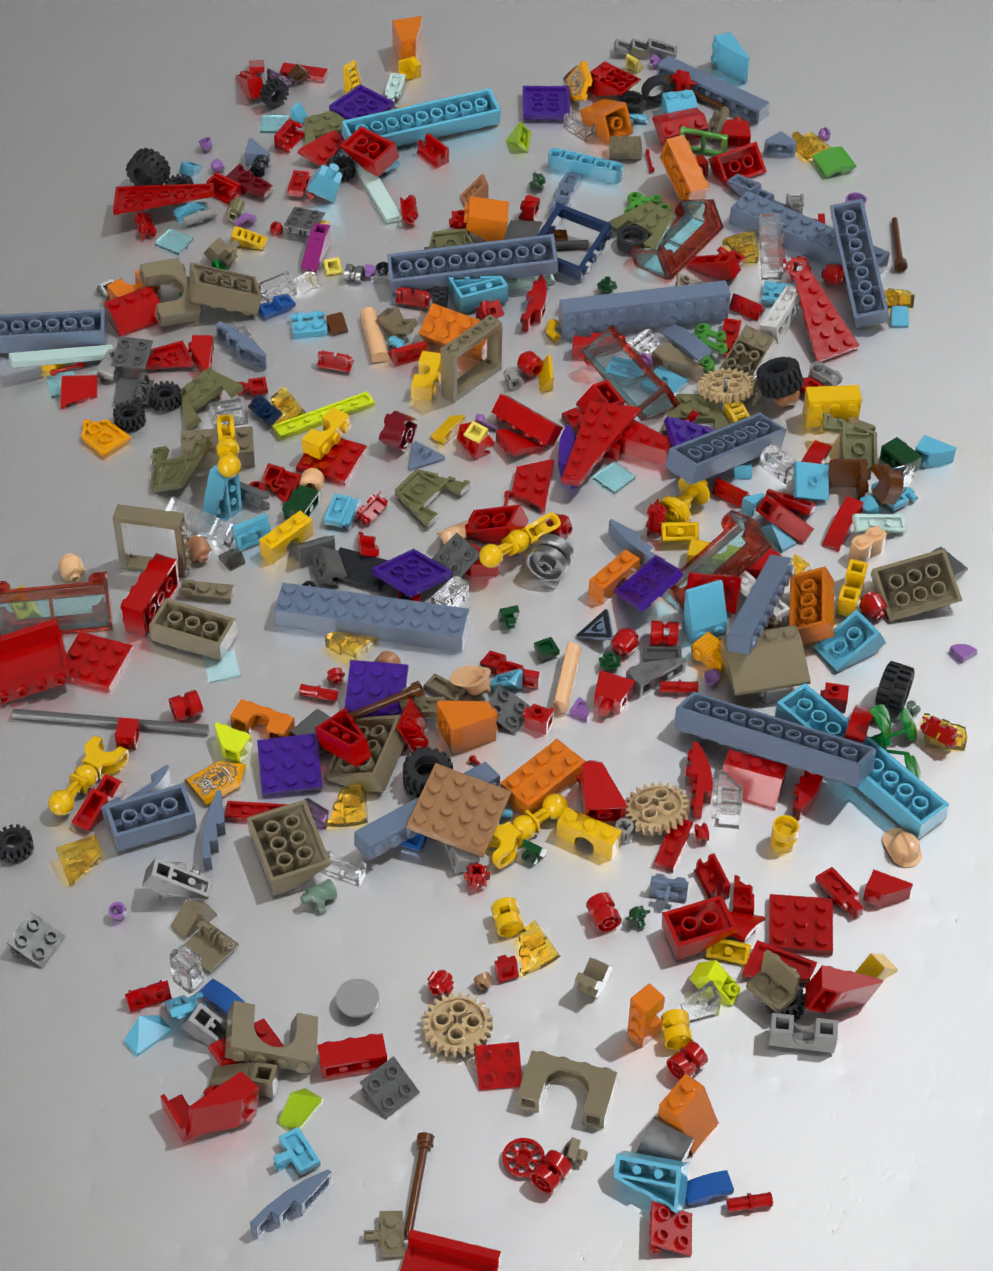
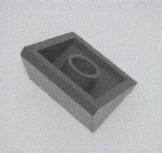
(306, 550)

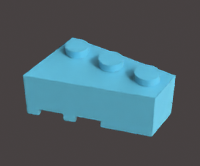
(469, 292)
(222, 495)
(655, 1176)

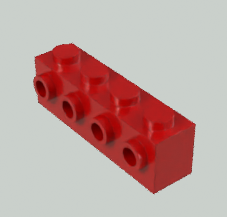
(527, 420)

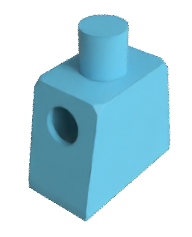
(325, 182)

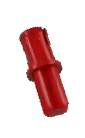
(678, 686)
(318, 692)
(749, 1202)

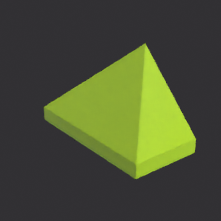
(520, 137)
(299, 1108)

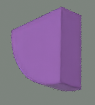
(244, 219)
(963, 651)
(580, 710)

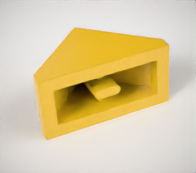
(877, 966)

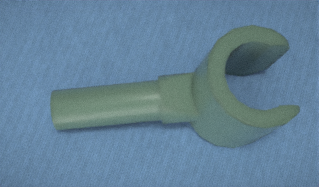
(914, 711)

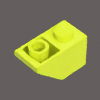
(233, 743)
(713, 971)

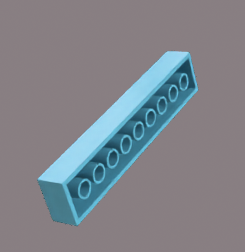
(434, 117)
(889, 783)

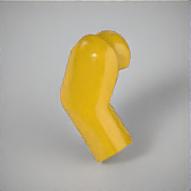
(551, 329)

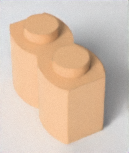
(867, 544)

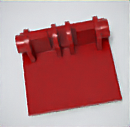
(412, 727)
(498, 1065)
(670, 1230)

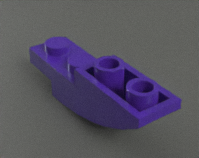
(565, 447)

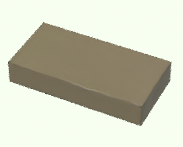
(442, 687)

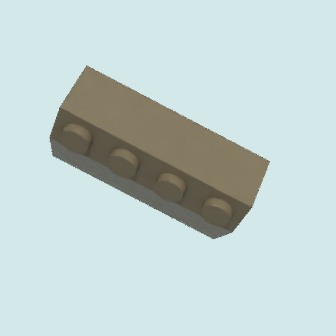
(224, 289)
(916, 585)
(772, 665)
(385, 748)
(288, 846)

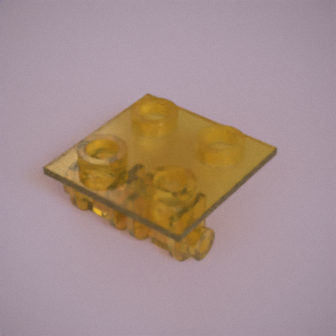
(809, 144)

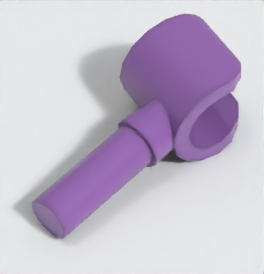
(480, 418)

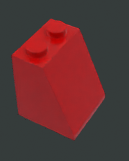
(600, 794)

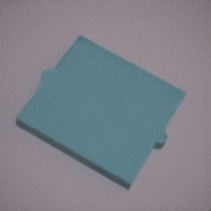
(272, 123)
(174, 241)
(54, 383)
(614, 477)
(224, 669)

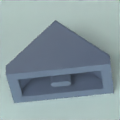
(780, 145)
(252, 150)

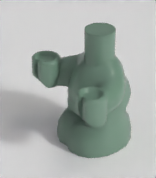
(319, 894)

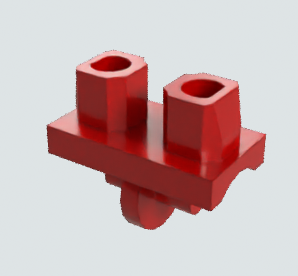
(683, 81)

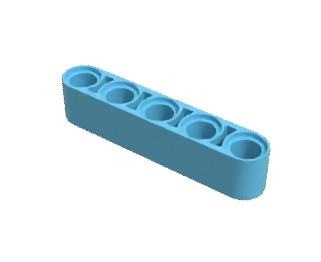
(585, 165)

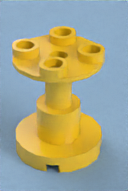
(679, 506)

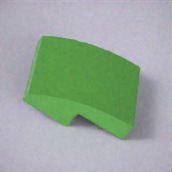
(834, 161)

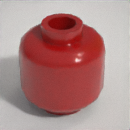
(833, 274)
(529, 363)
(873, 606)
(624, 642)

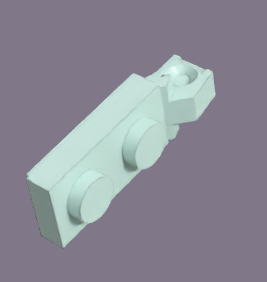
(395, 86)

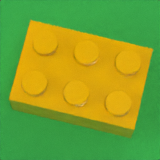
(835, 400)

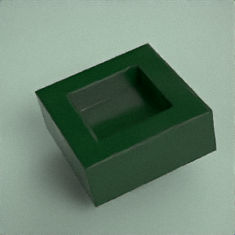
(546, 648)

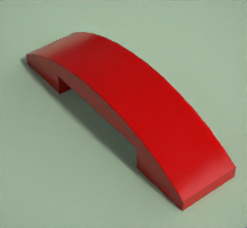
(859, 724)

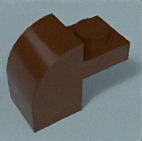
(889, 485)

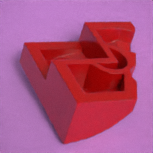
(78, 389)
(516, 444)
(280, 481)
(746, 924)

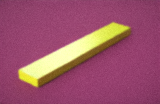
(314, 418)

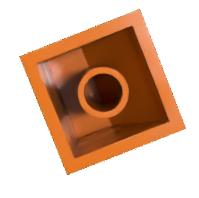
(407, 37)
(609, 117)
(486, 218)
(466, 724)
(689, 1111)

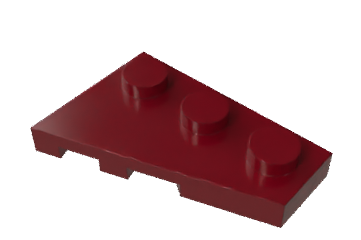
(250, 183)

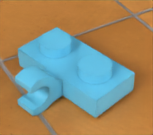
(181, 1006)
(296, 1151)

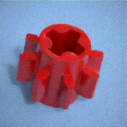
(477, 875)
(440, 983)

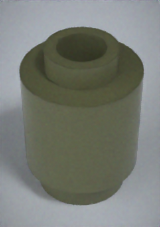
(235, 209)

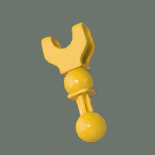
(227, 448)
(517, 541)
(86, 775)
(510, 836)

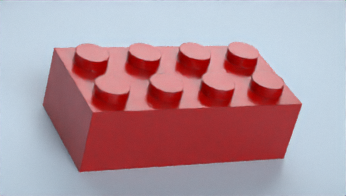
(145, 597)

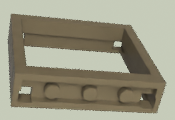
(454, 388)
(153, 518)

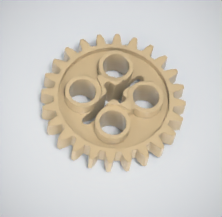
(738, 387)
(657, 808)
(457, 1024)

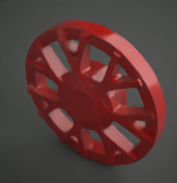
(523, 1156)

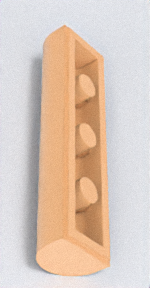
(374, 335)
(567, 678)

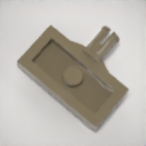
(389, 1234)

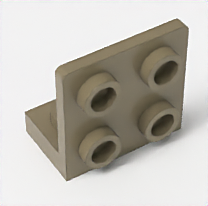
(775, 982)

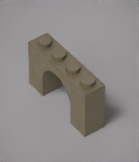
(170, 273)
(245, 1045)
(545, 1069)

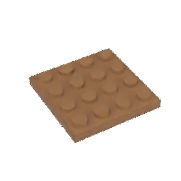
(459, 810)

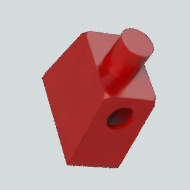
(737, 131)
(612, 693)

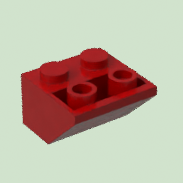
(599, 392)

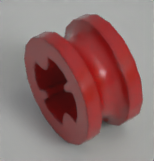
(701, 832)

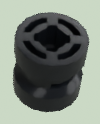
(260, 166)

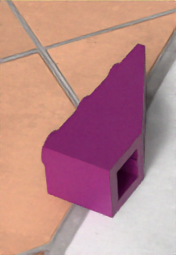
(316, 246)

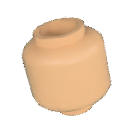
(312, 478)
(71, 568)

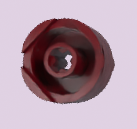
(398, 430)

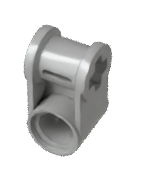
(795, 202)
(105, 370)
(824, 374)

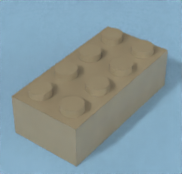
(243, 437)
(193, 629)

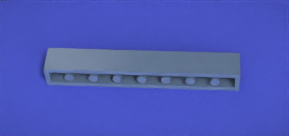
(734, 98)
(760, 604)
(391, 828)

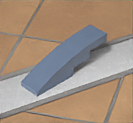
(743, 184)
(566, 191)
(239, 342)
(686, 342)
(631, 541)
(213, 827)
(297, 1199)

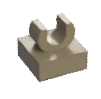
(573, 1153)

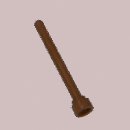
(712, 102)
(900, 263)
(415, 690)
(424, 1143)

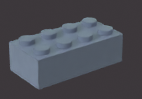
(150, 817)

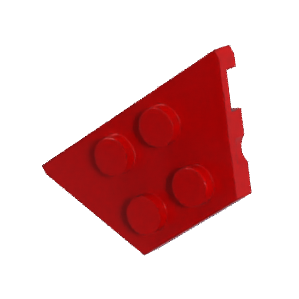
(533, 483)

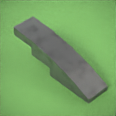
(645, 50)

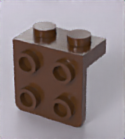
(850, 474)

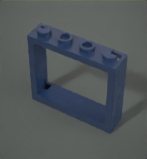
(568, 268)

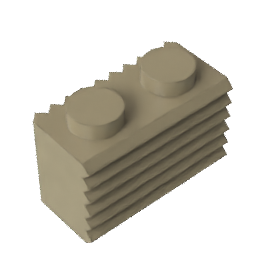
(625, 147)

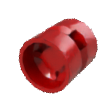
(657, 633)
(187, 705)
(603, 911)
(687, 1060)
(551, 1170)

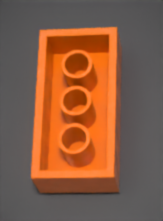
(683, 169)
(445, 325)
(812, 604)
(544, 774)

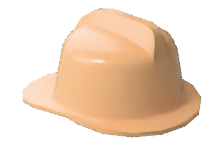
(447, 533)
(472, 678)
(902, 847)

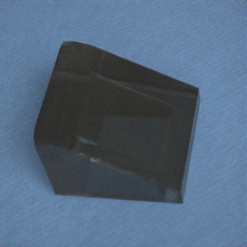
(232, 559)

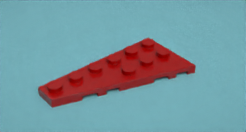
(139, 198)
(823, 323)
(598, 433)

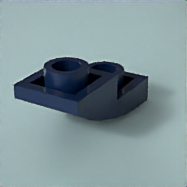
(265, 410)

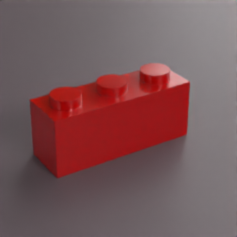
(351, 1055)

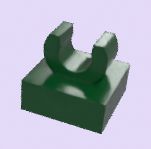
(509, 615)
(533, 849)

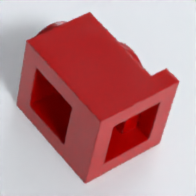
(530, 208)
(538, 718)

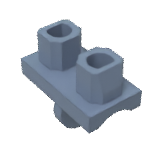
(668, 888)

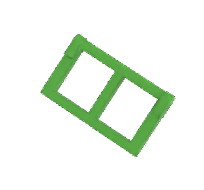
(683, 130)

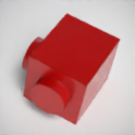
(836, 695)

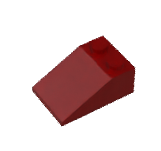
(370, 151)
(495, 523)
(697, 926)
(225, 1106)

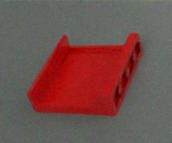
(32, 661)
(439, 1253)

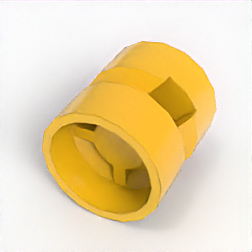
(784, 834)
(507, 916)
(676, 1028)

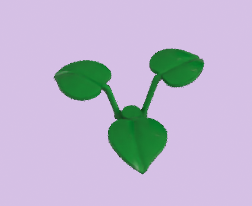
(883, 720)

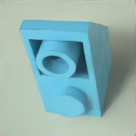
(935, 452)

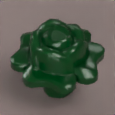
(538, 181)
(607, 285)
(609, 661)
(638, 915)

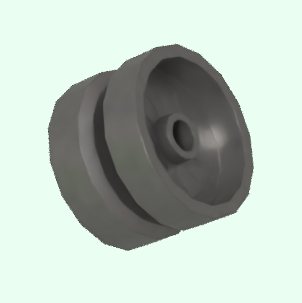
(550, 557)

